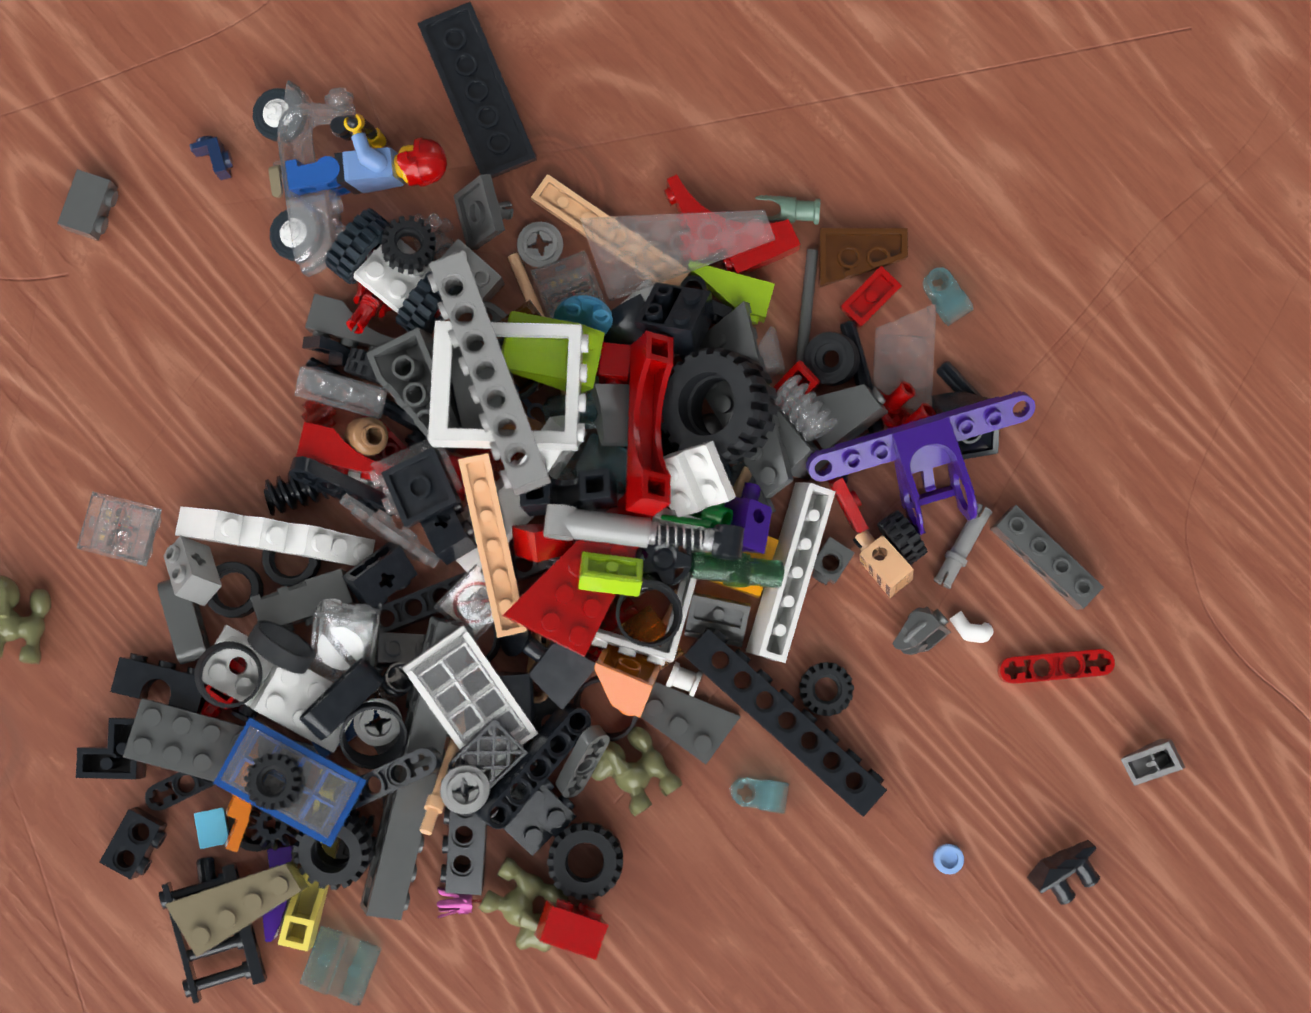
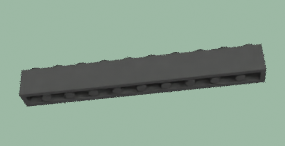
(404, 810)

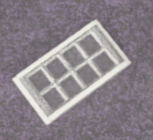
(468, 695)

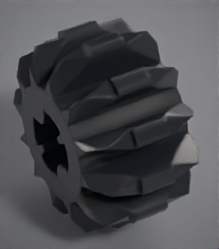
(268, 832)

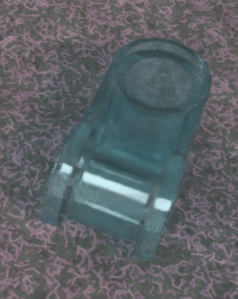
(949, 298)
(766, 794)

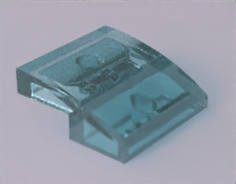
(340, 965)

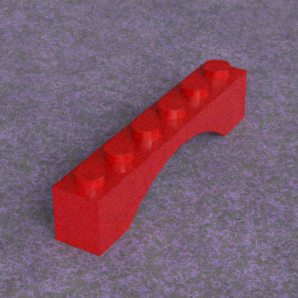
(328, 448)
(647, 475)

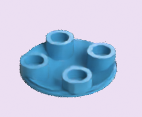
(586, 311)

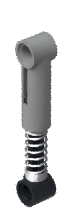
(570, 523)

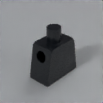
(558, 670)

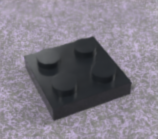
(420, 487)

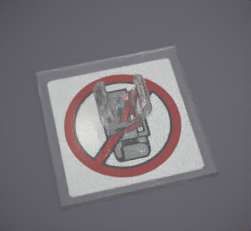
(468, 602)

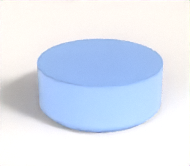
(948, 858)

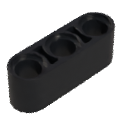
(341, 698)

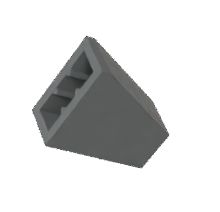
(467, 409)
(856, 411)

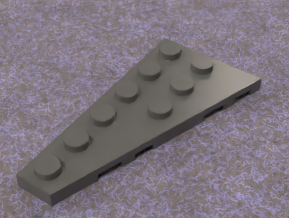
(736, 333)

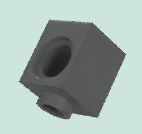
(842, 555)

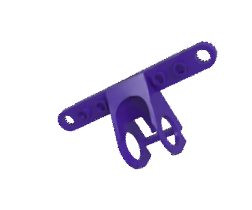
(922, 447)

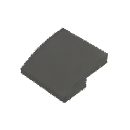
(613, 413)

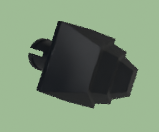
(1053, 871)

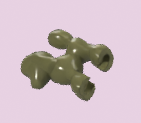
(15, 627)
(635, 776)
(517, 904)

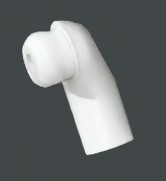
(971, 632)

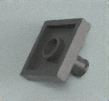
(481, 212)

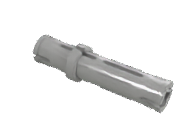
(957, 556)

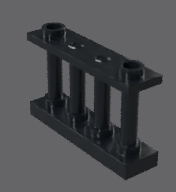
(243, 939)

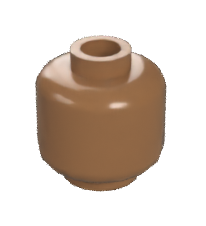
(366, 435)

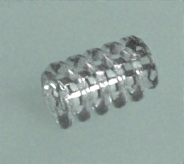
(802, 409)

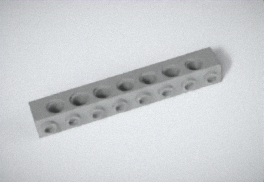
(456, 272)

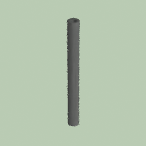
(807, 303)

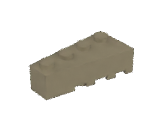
(225, 909)

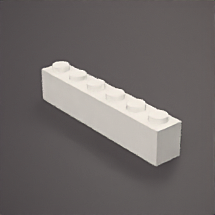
(798, 551)

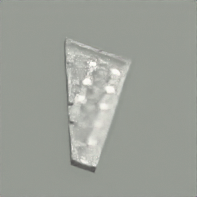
(656, 248)

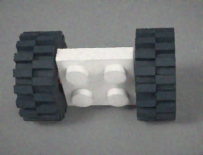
(360, 258)

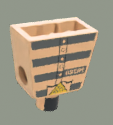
(890, 573)

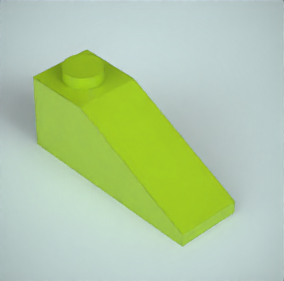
(736, 288)

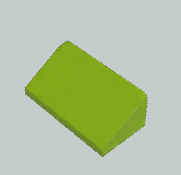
(610, 574)

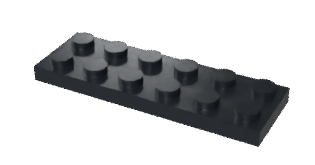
(477, 91)

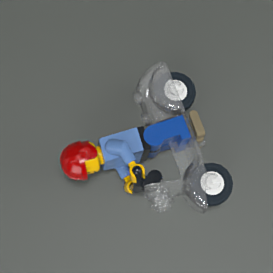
(315, 188)

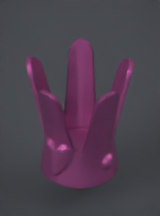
(460, 904)

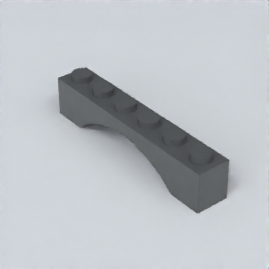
(329, 319)

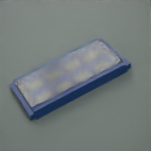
(327, 791)

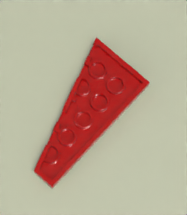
(556, 604)

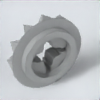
(528, 238)
(369, 733)
(476, 797)

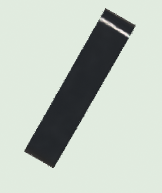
(547, 761)

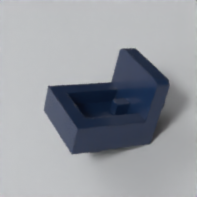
(220, 159)

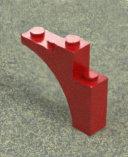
(749, 260)

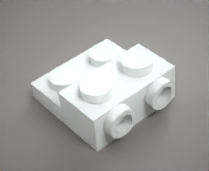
(697, 479)

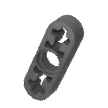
(582, 761)

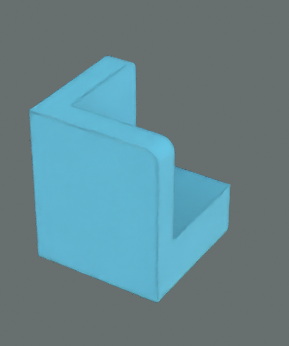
(211, 827)

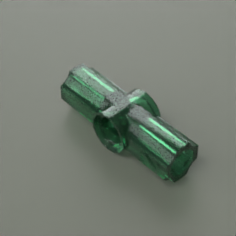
(737, 572)

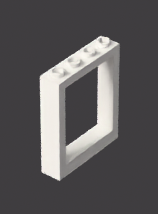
(441, 436)
(667, 651)

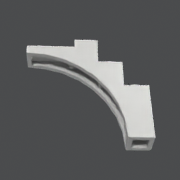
(273, 535)

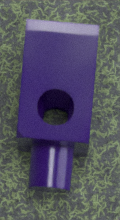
(751, 516)

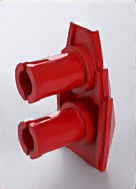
(896, 413)

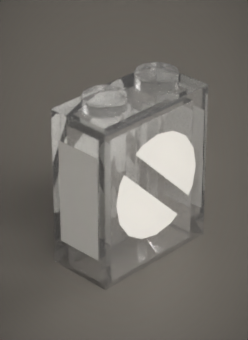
(343, 636)

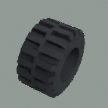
(333, 871)
(585, 887)

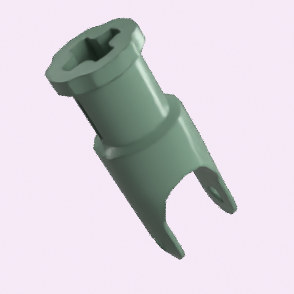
(794, 209)

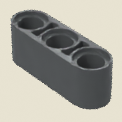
(184, 624)

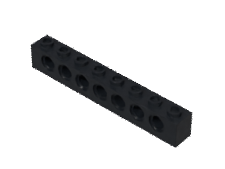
(861, 797)

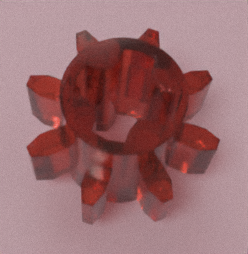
(319, 414)

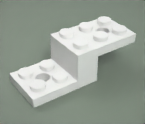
(281, 694)

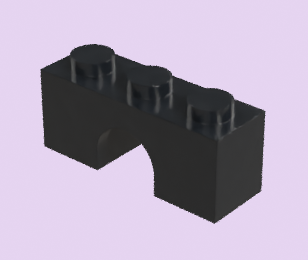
(591, 491)
(136, 676)

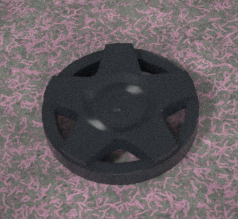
(665, 561)

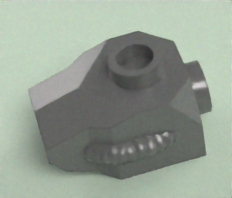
(922, 631)

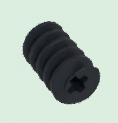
(289, 493)

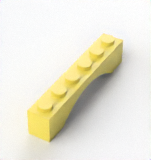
(305, 910)

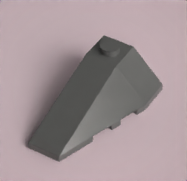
(406, 372)

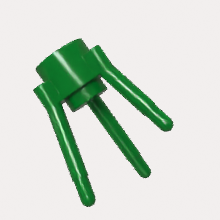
(710, 516)

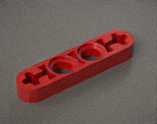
(1056, 669)

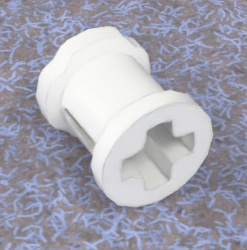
(684, 679)

